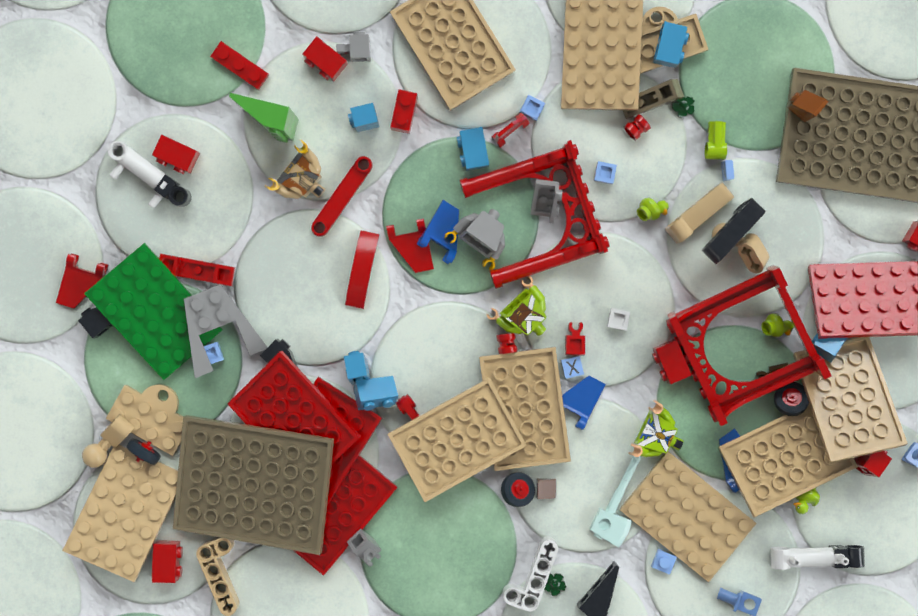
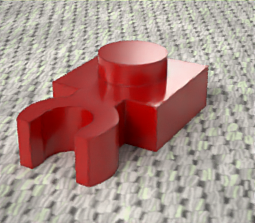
(575, 343)

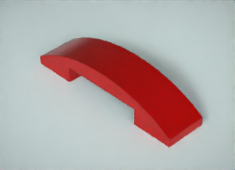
(199, 269)
(361, 269)

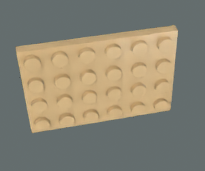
(453, 47)
(602, 54)
(533, 396)
(854, 404)
(456, 439)
(780, 461)
(123, 514)
(687, 516)

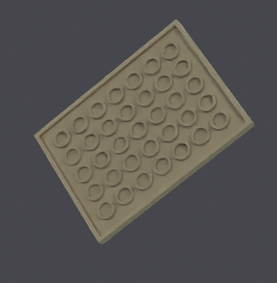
(857, 142)
(253, 484)

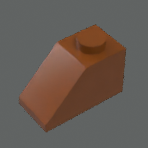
(806, 105)

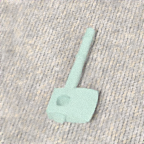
(607, 523)

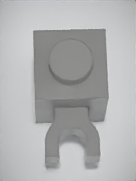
(357, 48)
(364, 546)

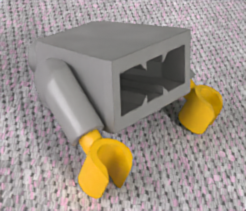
(483, 234)

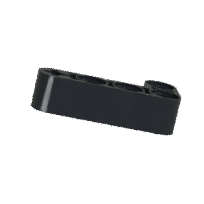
(732, 232)

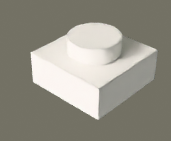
(618, 319)

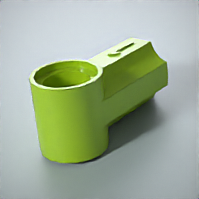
(715, 146)

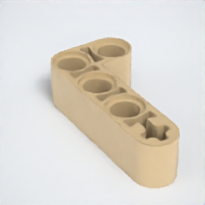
(698, 213)
(222, 576)

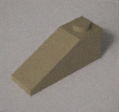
(657, 97)

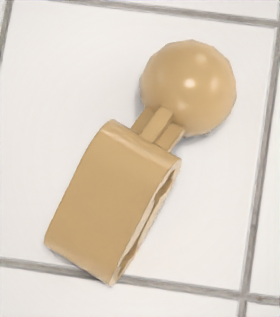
(751, 251)
(95, 454)

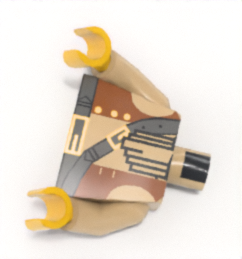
(300, 176)

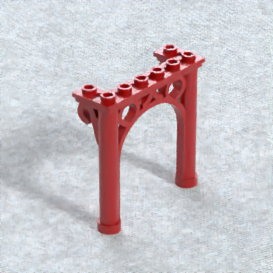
(528, 169)

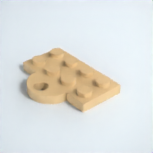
(650, 33)
(151, 416)

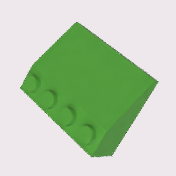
(275, 118)

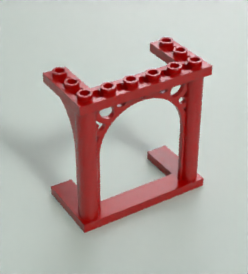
(726, 403)

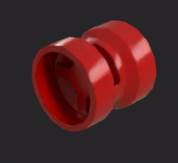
(637, 127)
(505, 339)

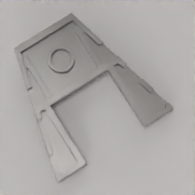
(209, 311)

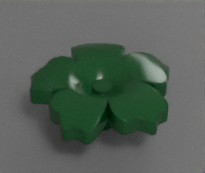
(684, 106)
(555, 583)

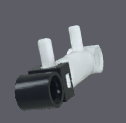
(150, 174)
(834, 555)

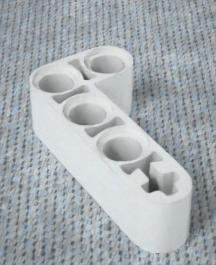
(534, 573)

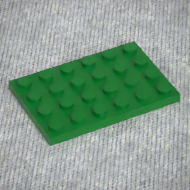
(148, 309)

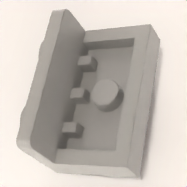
(545, 199)

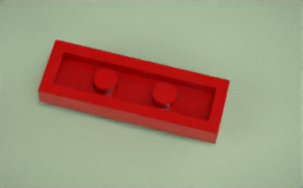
(239, 65)

